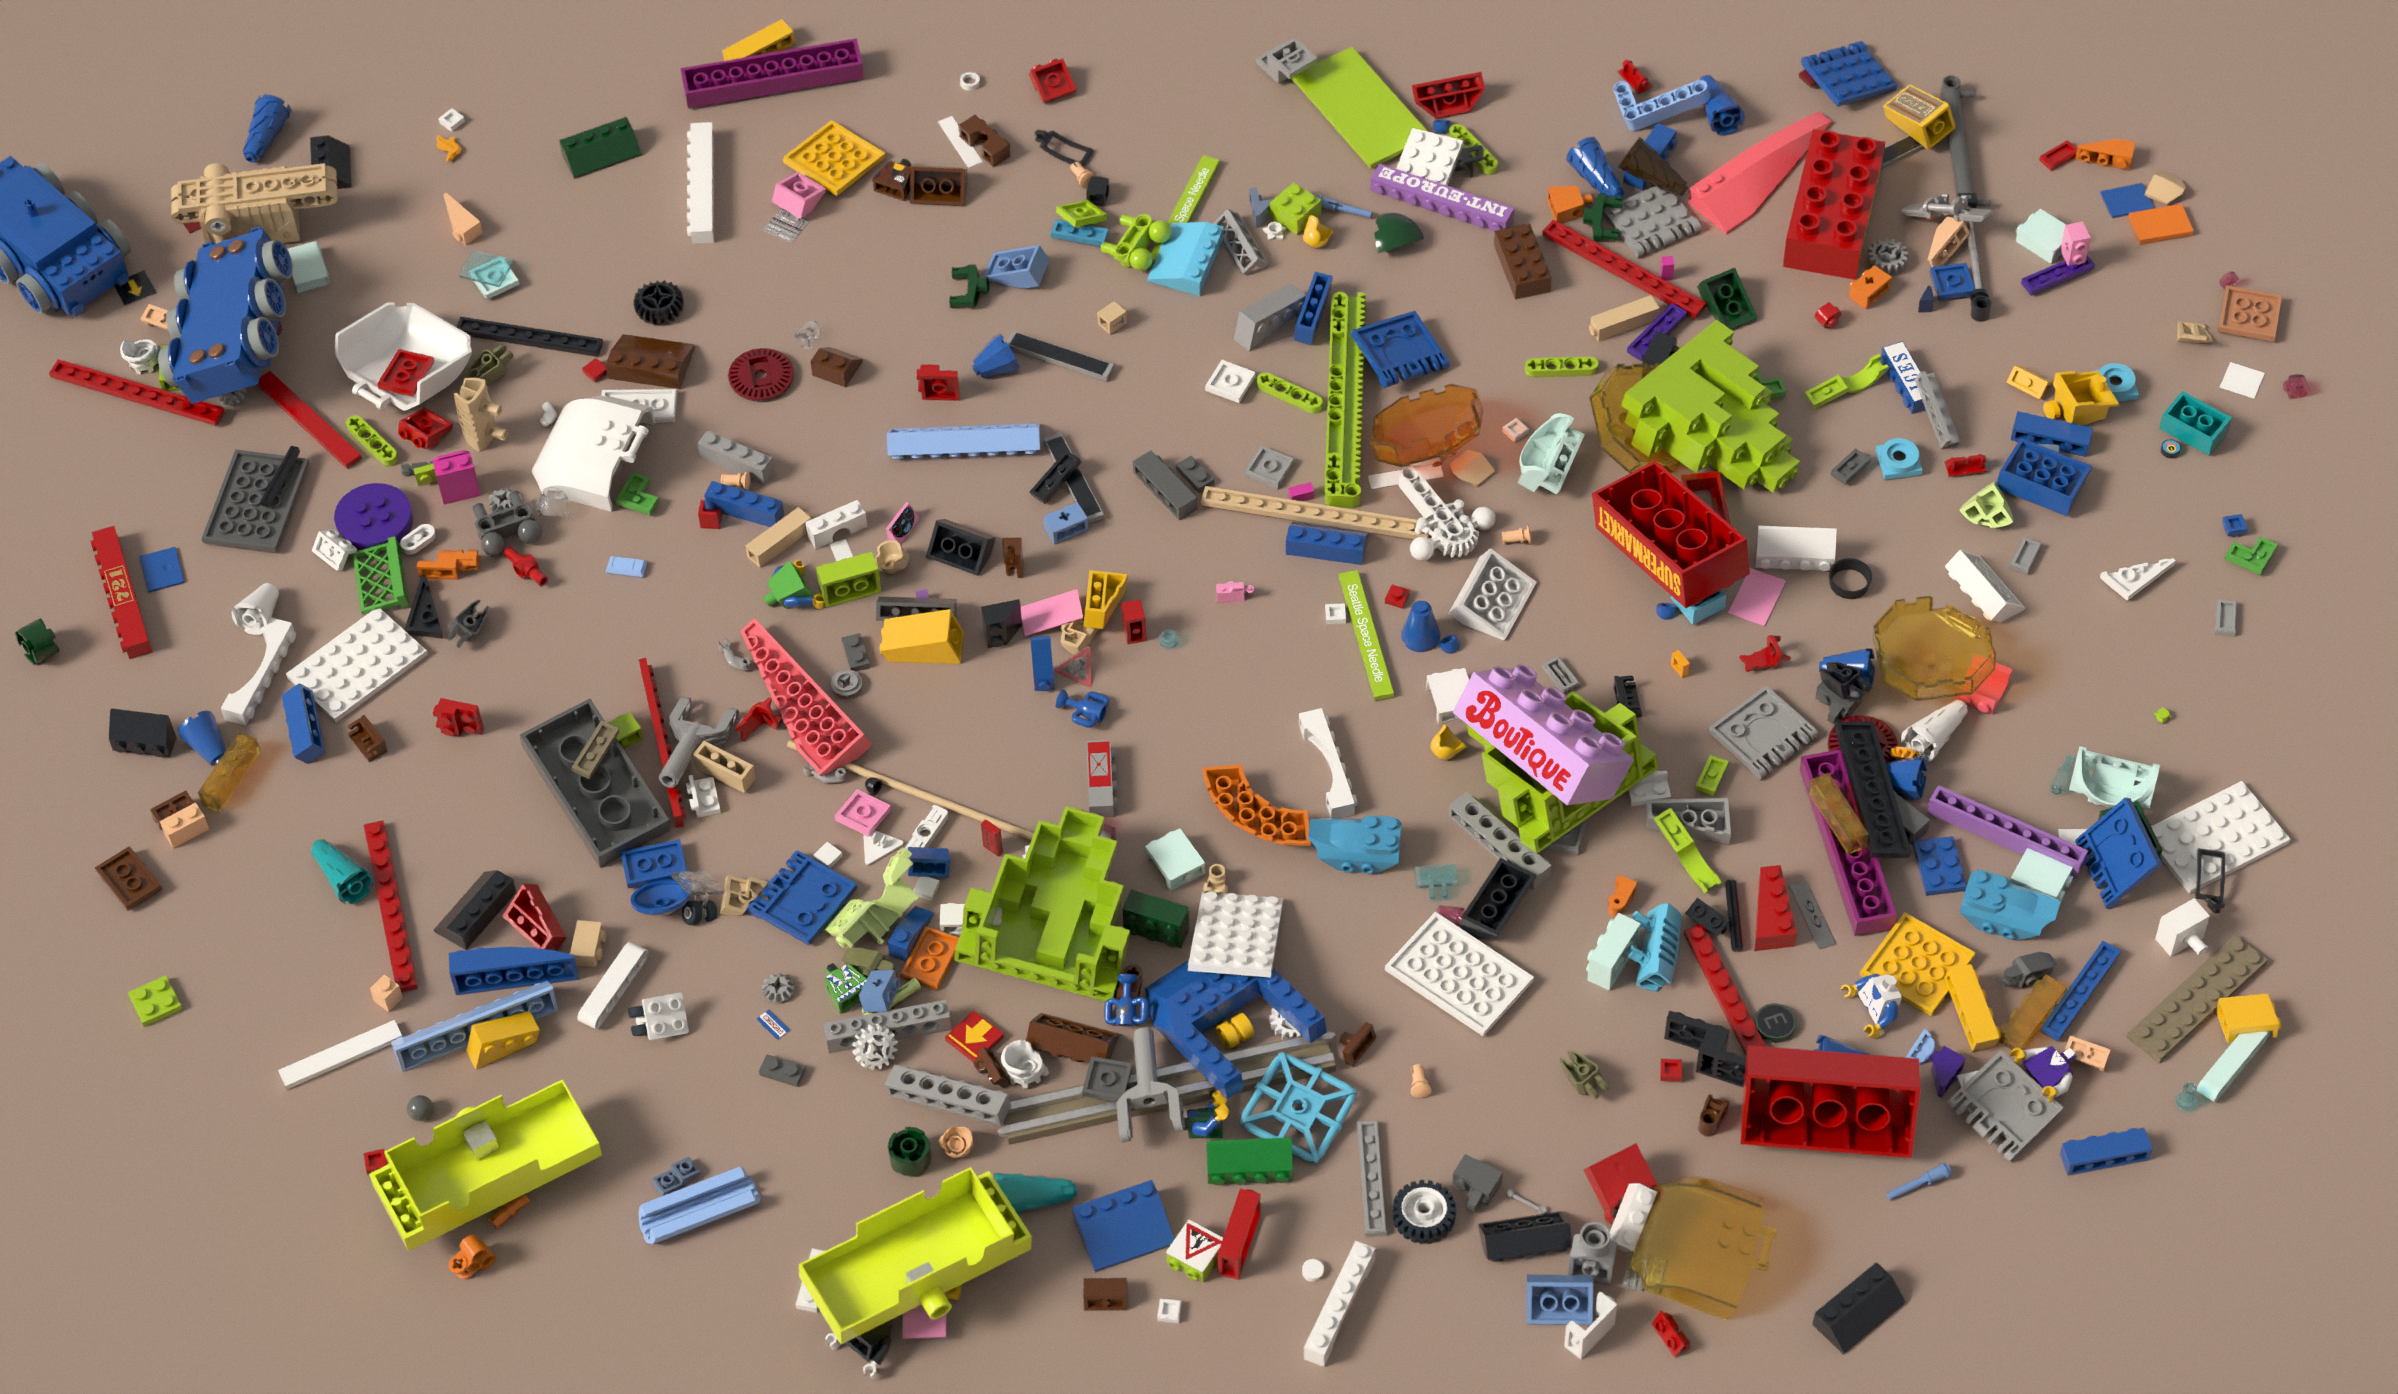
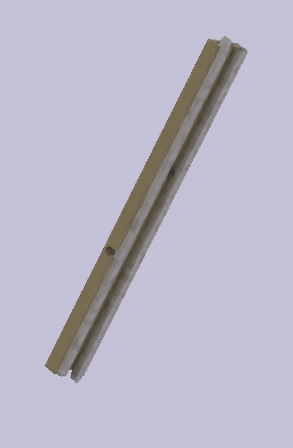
(1069, 1110)

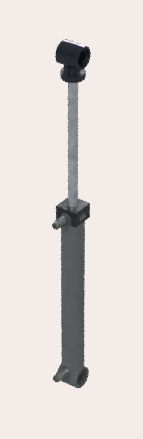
(1964, 186)

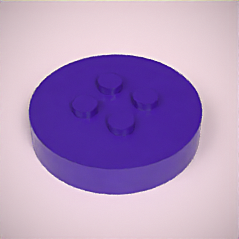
(373, 515)

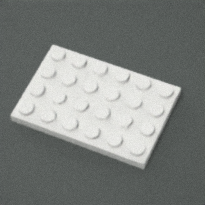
(357, 664)
(2223, 822)
(1236, 934)
(1459, 973)

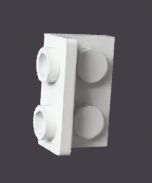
(333, 548)
(1650, 788)
(704, 796)

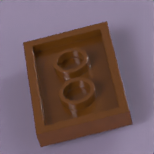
(128, 878)

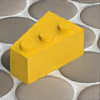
(1103, 596)
(501, 1038)

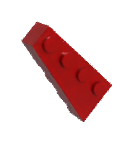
(1774, 916)

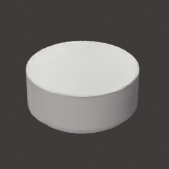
(1312, 1270)

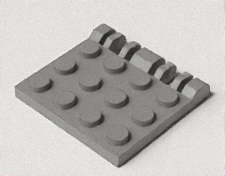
(1651, 218)
(1762, 729)
(2007, 1102)

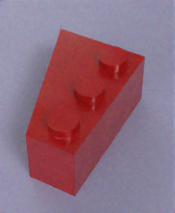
(534, 918)

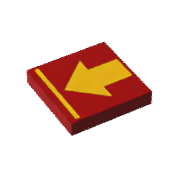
(973, 1034)

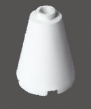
(256, 609)

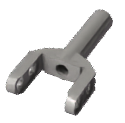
(691, 737)
(1148, 1090)

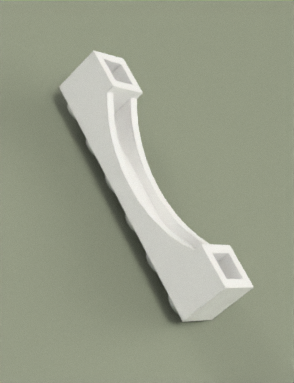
(242, 704)
(1315, 729)
(1331, 1317)

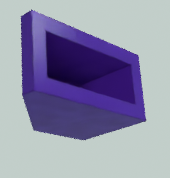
(1945, 1068)

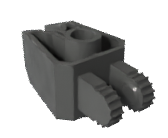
(466, 624)
(2028, 970)

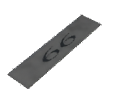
(1812, 914)

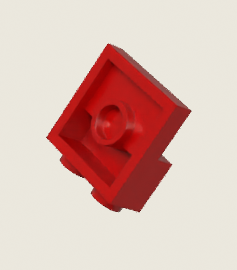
(1052, 80)
(938, 384)
(423, 428)
(457, 717)

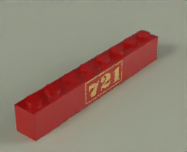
(121, 592)

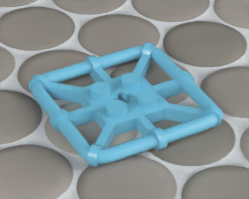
(1297, 1093)

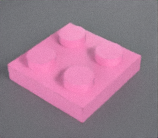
(862, 812)

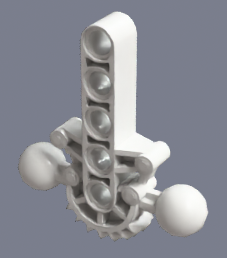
(1439, 519)

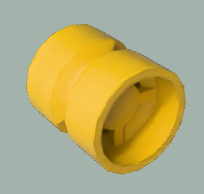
(1236, 1030)

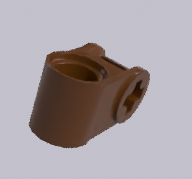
(1136, 986)
(1713, 1112)

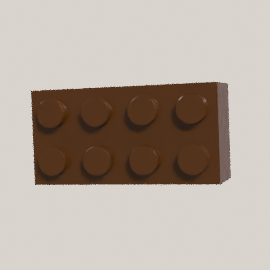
(1522, 261)

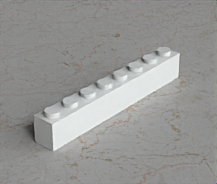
(701, 183)

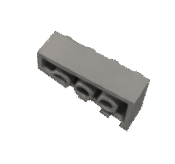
(1267, 316)
(1702, 818)

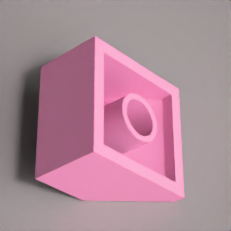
(798, 194)

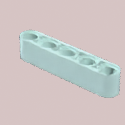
(2231, 1064)

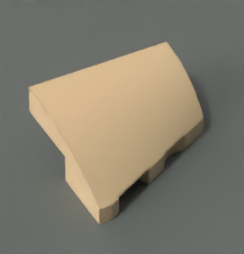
(740, 894)

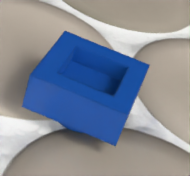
(2234, 525)

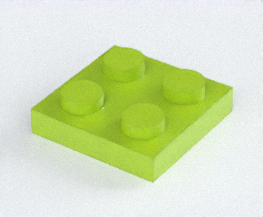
(1081, 213)
(155, 1001)

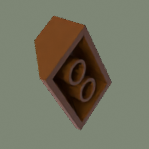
(938, 185)

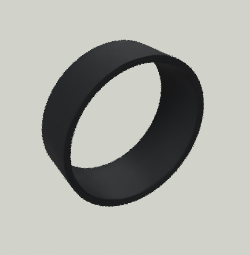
(1852, 564)

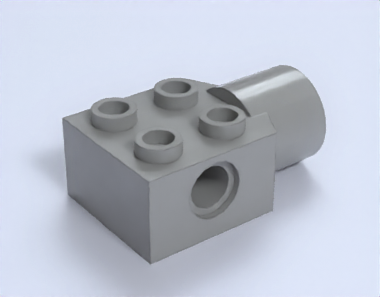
(1593, 1253)

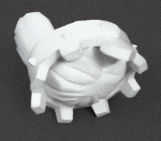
(140, 355)
(1023, 1063)

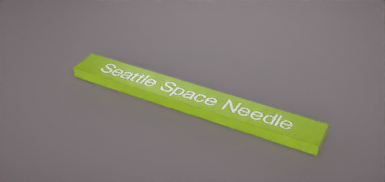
(1192, 194)
(1366, 635)

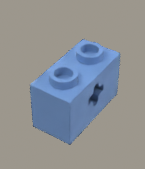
(1065, 523)
(879, 990)

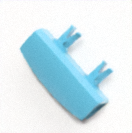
(1659, 946)

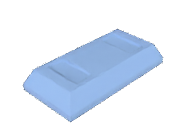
(626, 566)

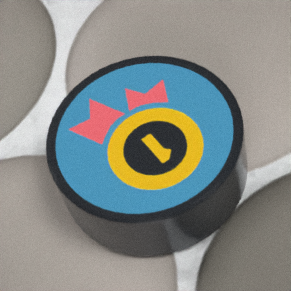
(2170, 448)

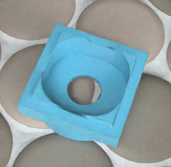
(2127, 389)
(1893, 468)

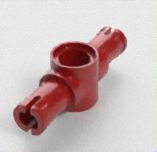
(525, 566)

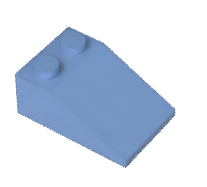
(1018, 267)

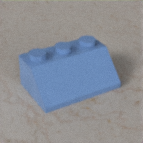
(1559, 1299)

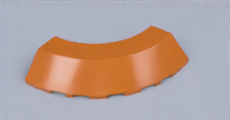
(1250, 811)

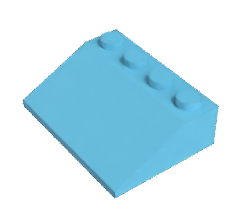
(1187, 256)

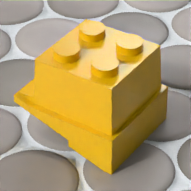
(2083, 396)

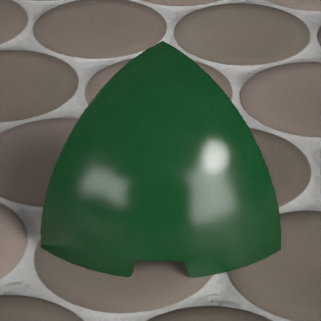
(1395, 231)

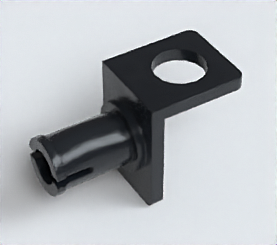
(1466, 162)

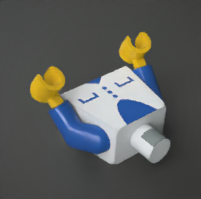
(1879, 998)

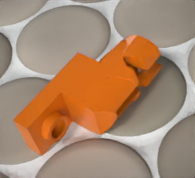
(449, 564)

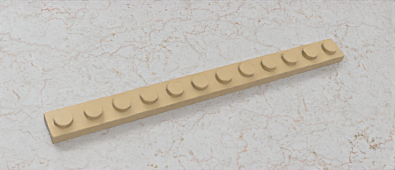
(1310, 512)

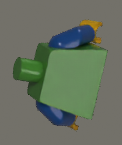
(790, 587)

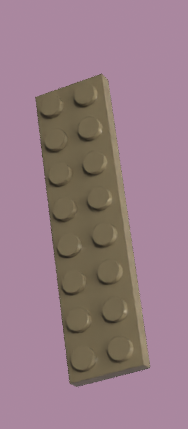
(2196, 998)

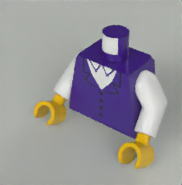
(2048, 1068)

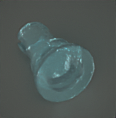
(2186, 1099)

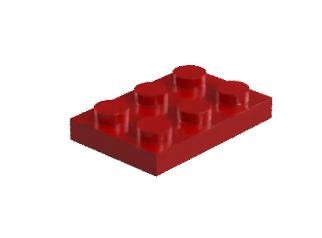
(405, 372)

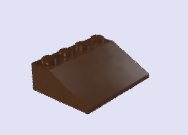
(649, 361)

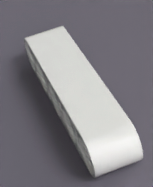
(612, 985)

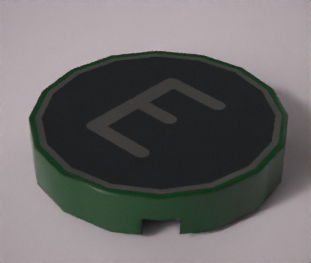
(1775, 1022)

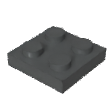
(1106, 1079)

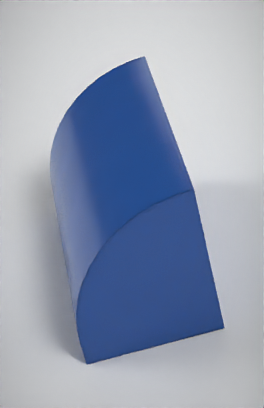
(929, 862)

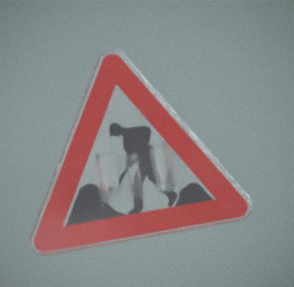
(1077, 667)

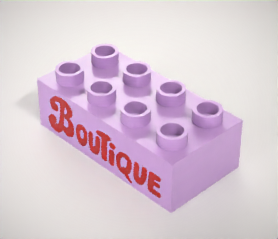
(1544, 734)

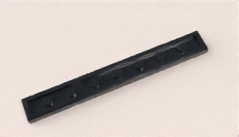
(530, 336)

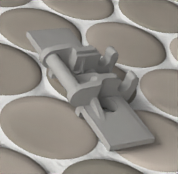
(1940, 205)

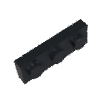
(1055, 477)

